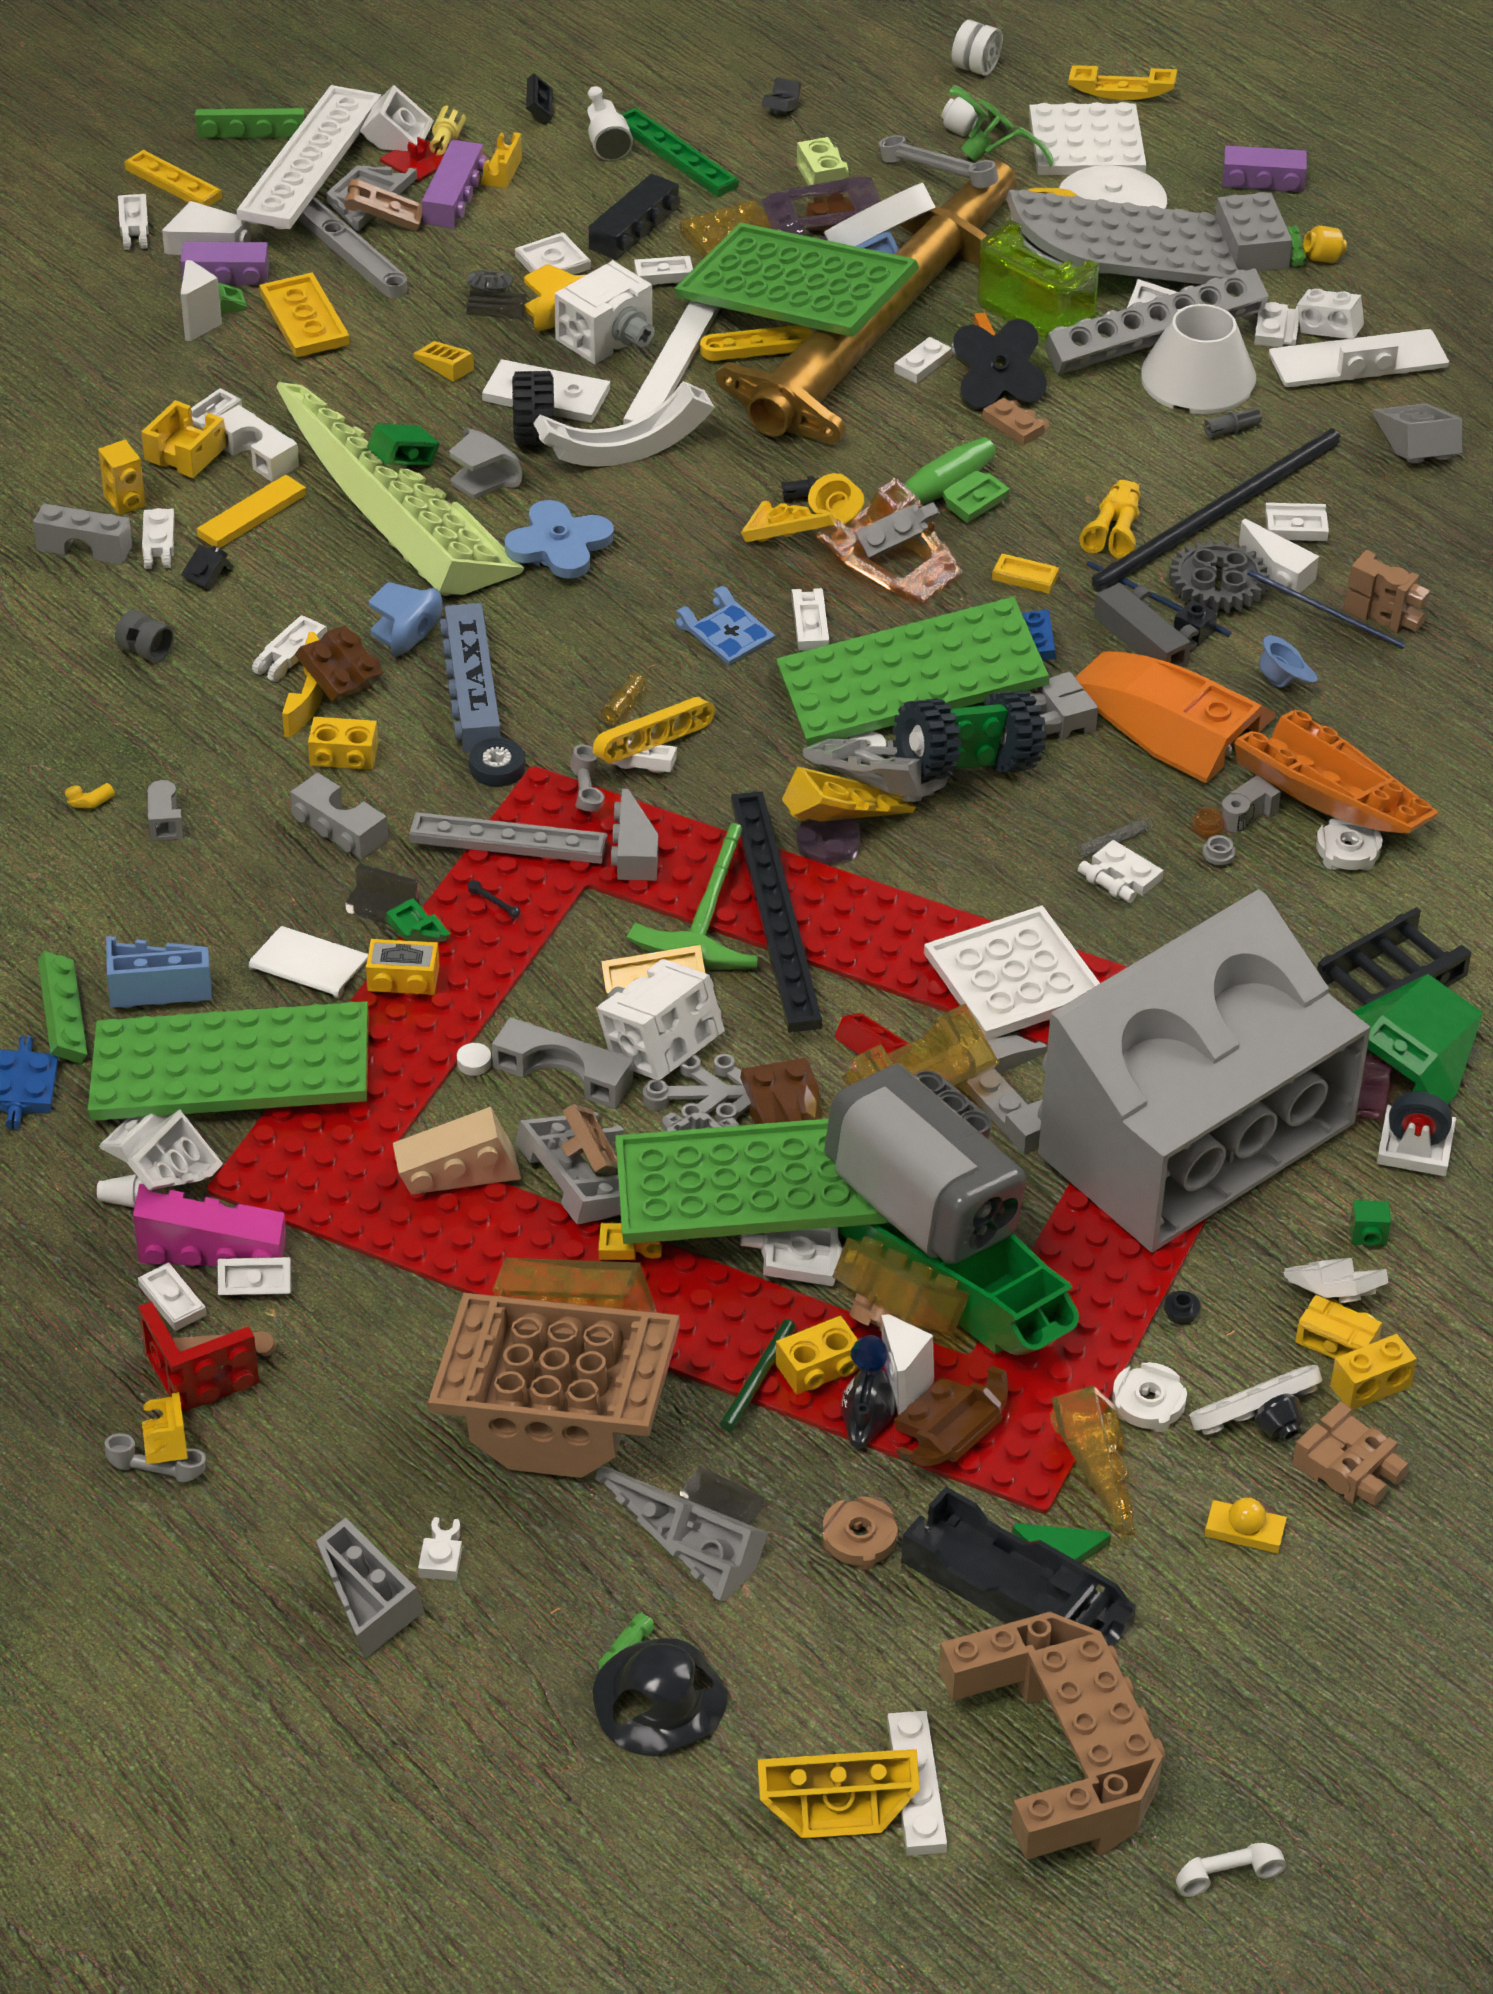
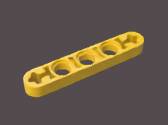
(643, 728)

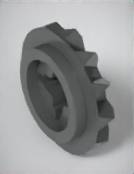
(489, 280)

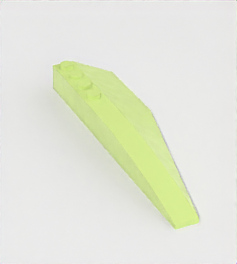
(417, 520)

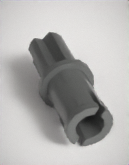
(1232, 422)

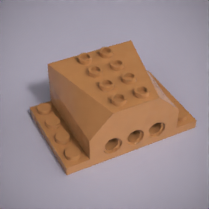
(553, 1379)

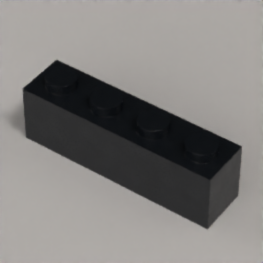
(633, 216)

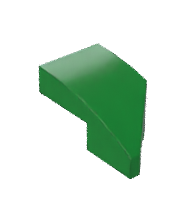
(415, 925)

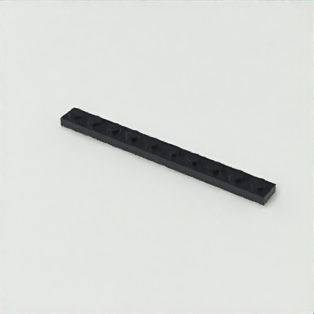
(776, 913)

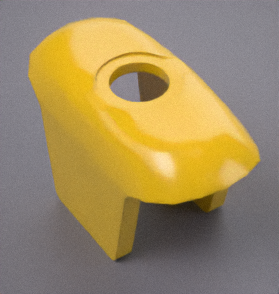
(545, 283)

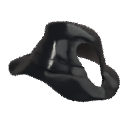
(665, 1674)

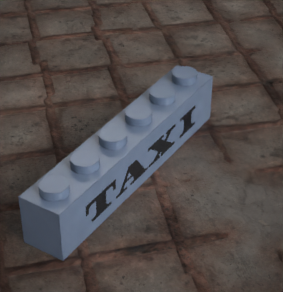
(471, 675)

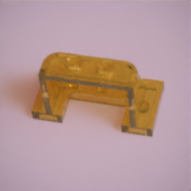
(950, 1048)

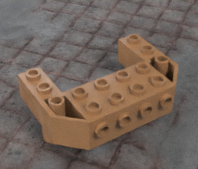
(1096, 1712)

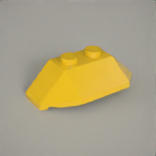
(839, 1790)

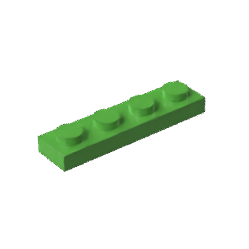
(248, 122)
(62, 1007)

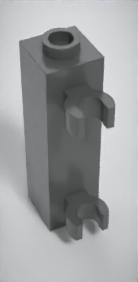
(1142, 628)

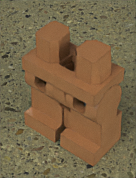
(1385, 594)
(1349, 1456)

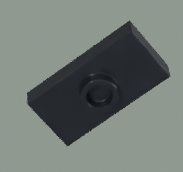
(539, 98)

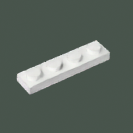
(923, 1814)

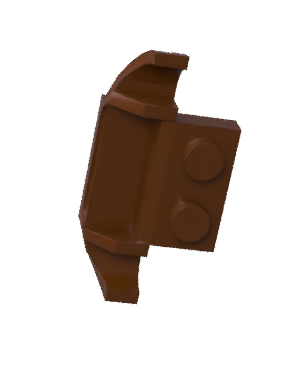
(952, 1418)

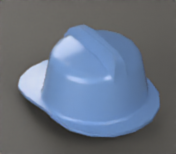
(1283, 663)

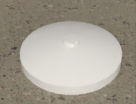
(1116, 185)

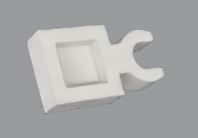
(442, 1554)

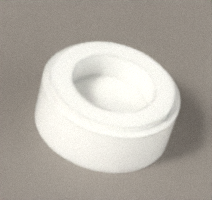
(474, 1059)

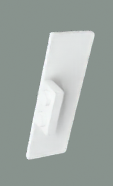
(1358, 358)

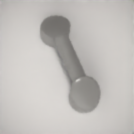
(583, 765)
(121, 1454)

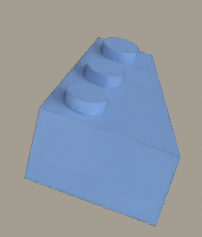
(156, 974)

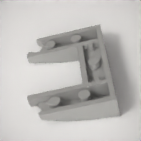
(1000, 1100)
(585, 1194)

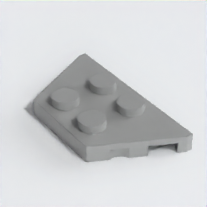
(377, 176)

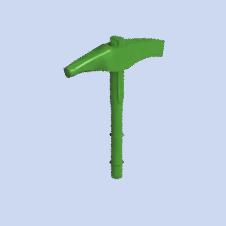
(714, 954)

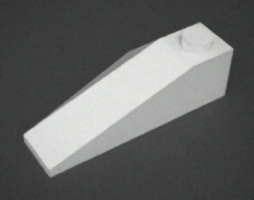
(173, 1155)

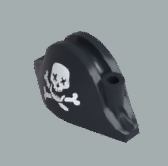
(867, 1406)

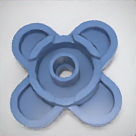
(558, 539)

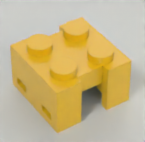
(175, 441)

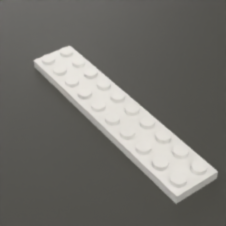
(307, 158)

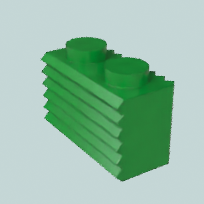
(403, 445)

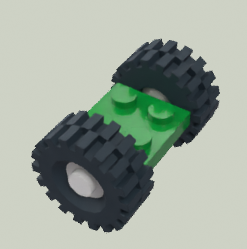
(998, 735)

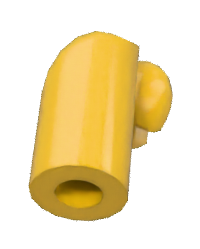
(90, 800)

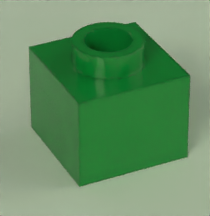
(1370, 1223)

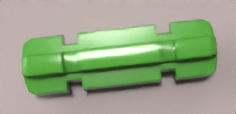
(1297, 251)
(640, 1629)

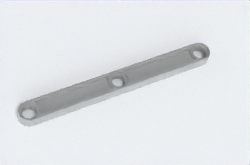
(353, 249)

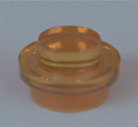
(1208, 822)

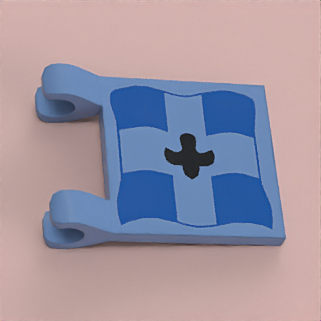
(728, 631)

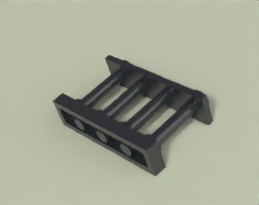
(1446, 967)

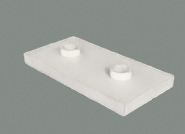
(574, 395)

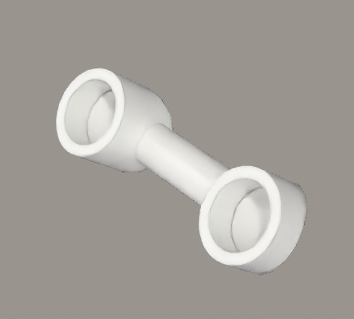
(1265, 1859)

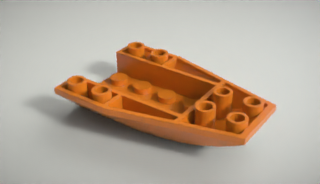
(1171, 710)
(1331, 775)

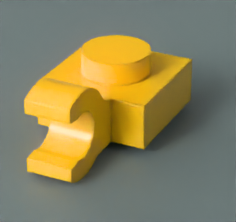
(612, 1246)

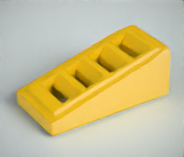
(446, 360)

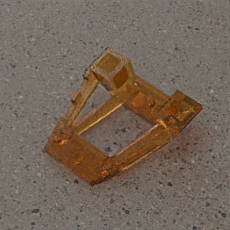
(920, 583)

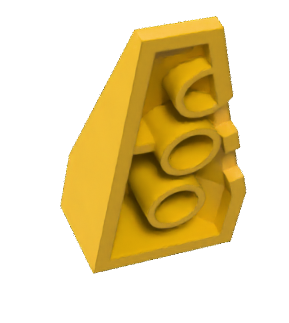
(833, 797)

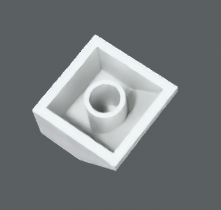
(395, 122)

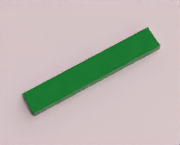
(679, 154)

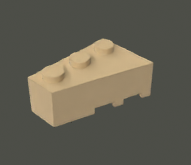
(457, 1155)

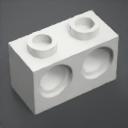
(1330, 313)

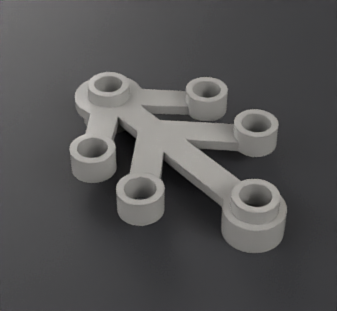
(713, 1092)

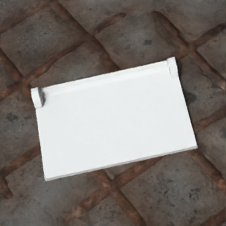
(308, 960)

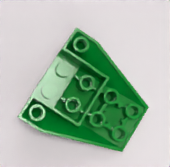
(1423, 1034)

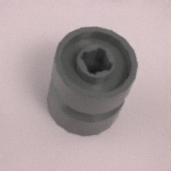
(144, 636)

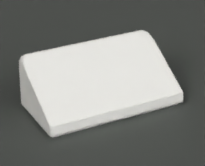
(128, 1134)

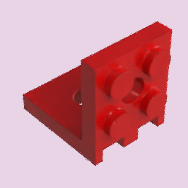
(195, 1369)

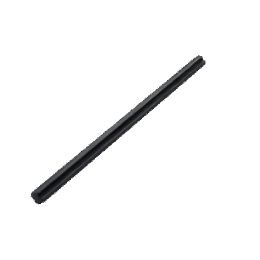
(1215, 510)

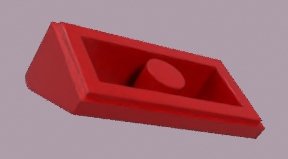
(863, 1034)

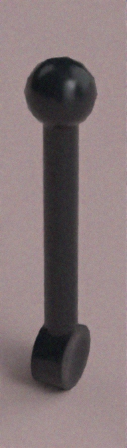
(475, 887)

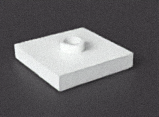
(553, 250)

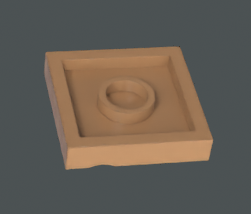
(589, 1140)

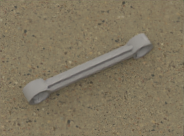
(980, 173)

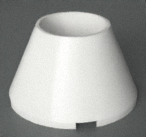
(1200, 362)

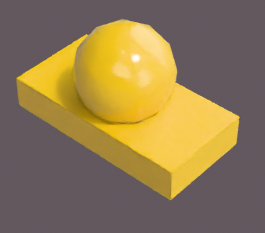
(1245, 1524)

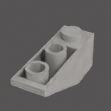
(636, 840)

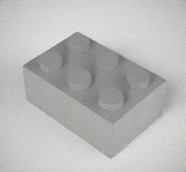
(1254, 231)

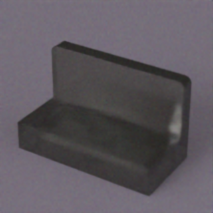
(379, 892)

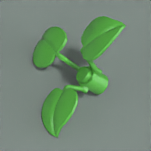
(979, 142)

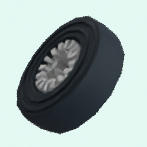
(489, 753)

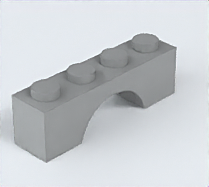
(528, 1048)

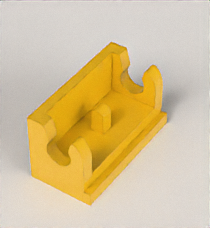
(503, 163)
(164, 1436)

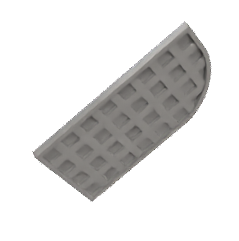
(1125, 236)

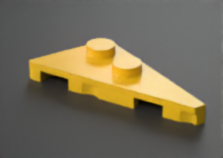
(784, 521)

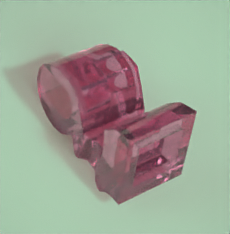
(1374, 1088)

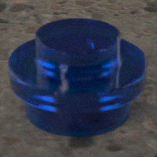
(869, 1353)

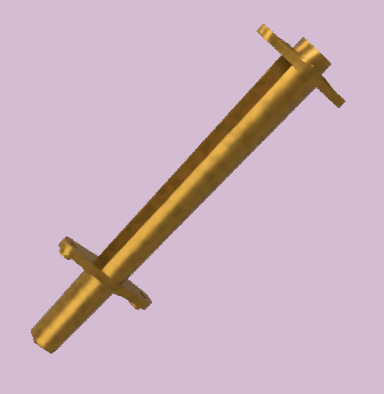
(793, 392)

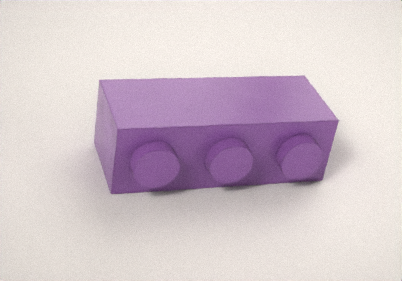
(1264, 168)
(230, 261)

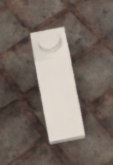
(1285, 560)

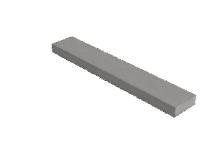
(508, 837)

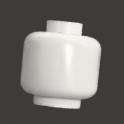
(959, 116)

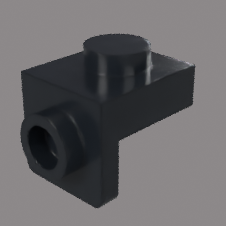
(784, 96)
(206, 566)

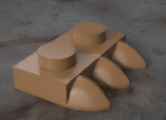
(1014, 421)

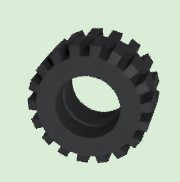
(531, 397)

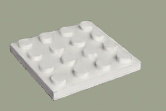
(1087, 136)
(1011, 970)

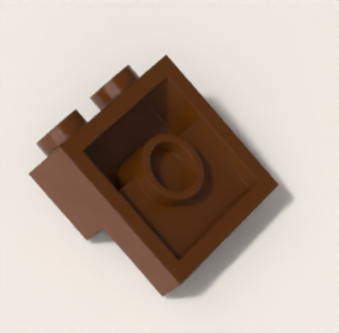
(340, 663)

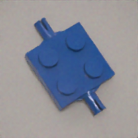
(26, 1081)

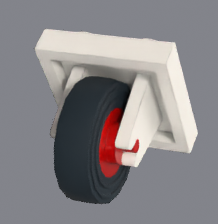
(1417, 1134)

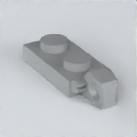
(895, 529)

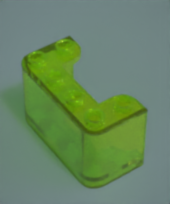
(1031, 287)

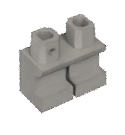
(1066, 706)

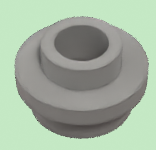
(1218, 850)

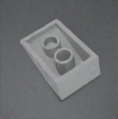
(1421, 431)

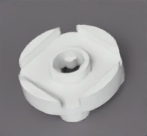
(1336, 854)
(1149, 1413)

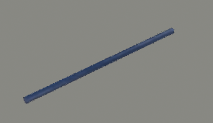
(1156, 597)
(1326, 609)

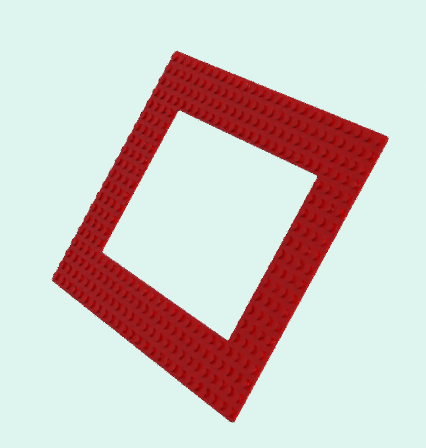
(340, 1177)

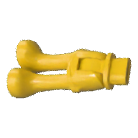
(1119, 506)

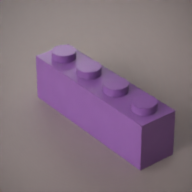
(453, 184)

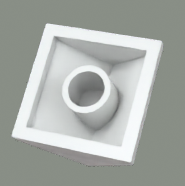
(199, 301)
(909, 1360)

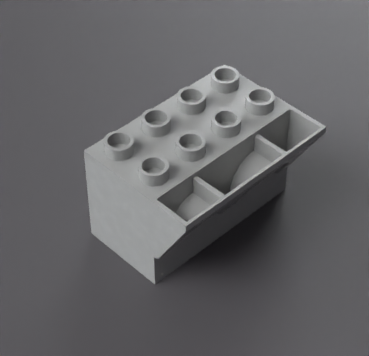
(1198, 1073)

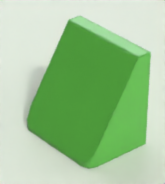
(231, 299)

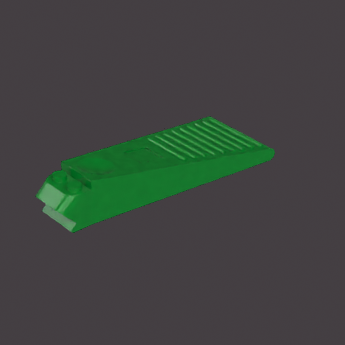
(1013, 1294)

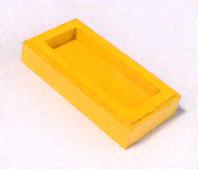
(1025, 573)

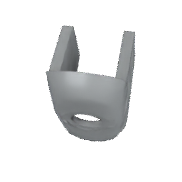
(482, 468)

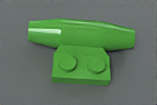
(959, 482)

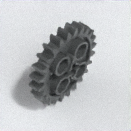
(1195, 575)

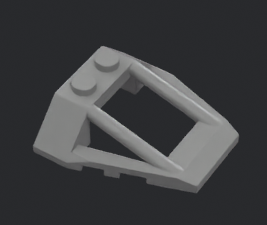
(899, 774)

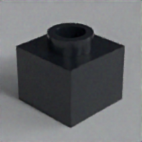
(1198, 616)

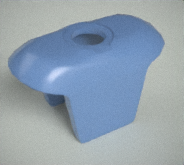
(404, 615)

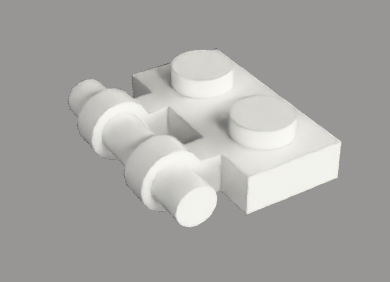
(1121, 872)

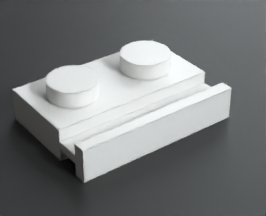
(1277, 325)
(1297, 521)

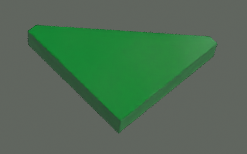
(1073, 1542)

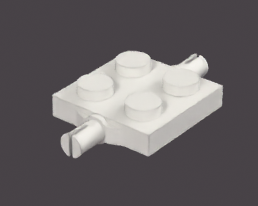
(798, 1254)

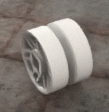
(977, 47)

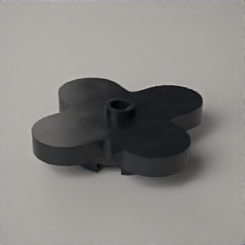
(986, 379)

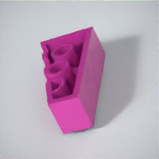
(203, 1232)

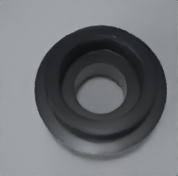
(1182, 1307)

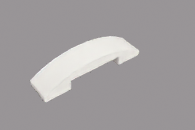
(882, 216)

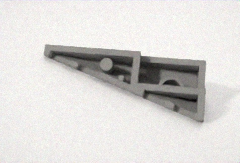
(710, 1544)

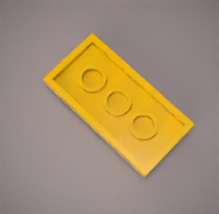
(304, 315)

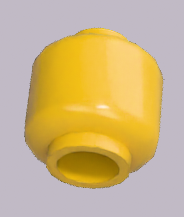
(1324, 244)

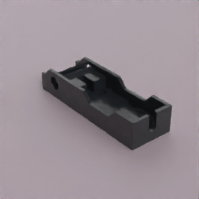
(1008, 1574)

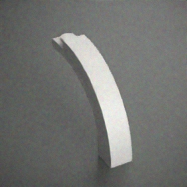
(633, 440)

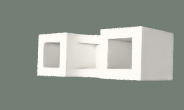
(271, 450)

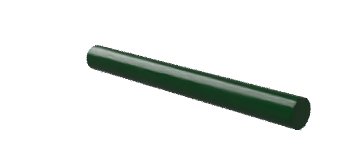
(755, 1378)

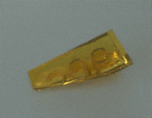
(1095, 1438)

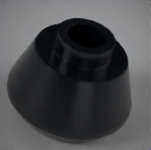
(1280, 1417)

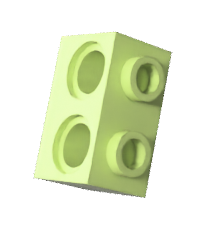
(820, 161)

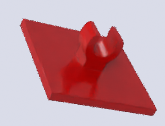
(416, 157)

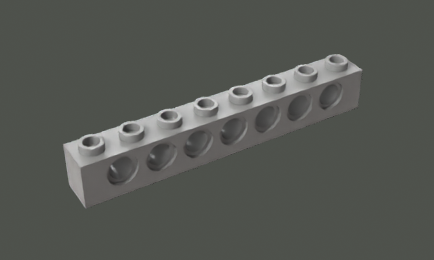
(1121, 340)

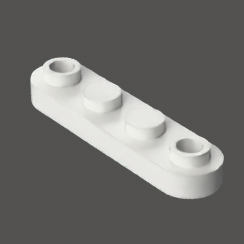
(1242, 1404)

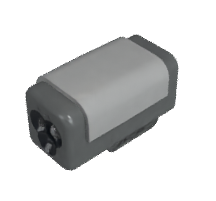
(925, 1161)

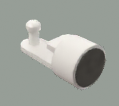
(607, 129)

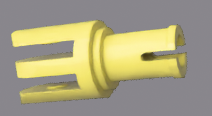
(445, 130)

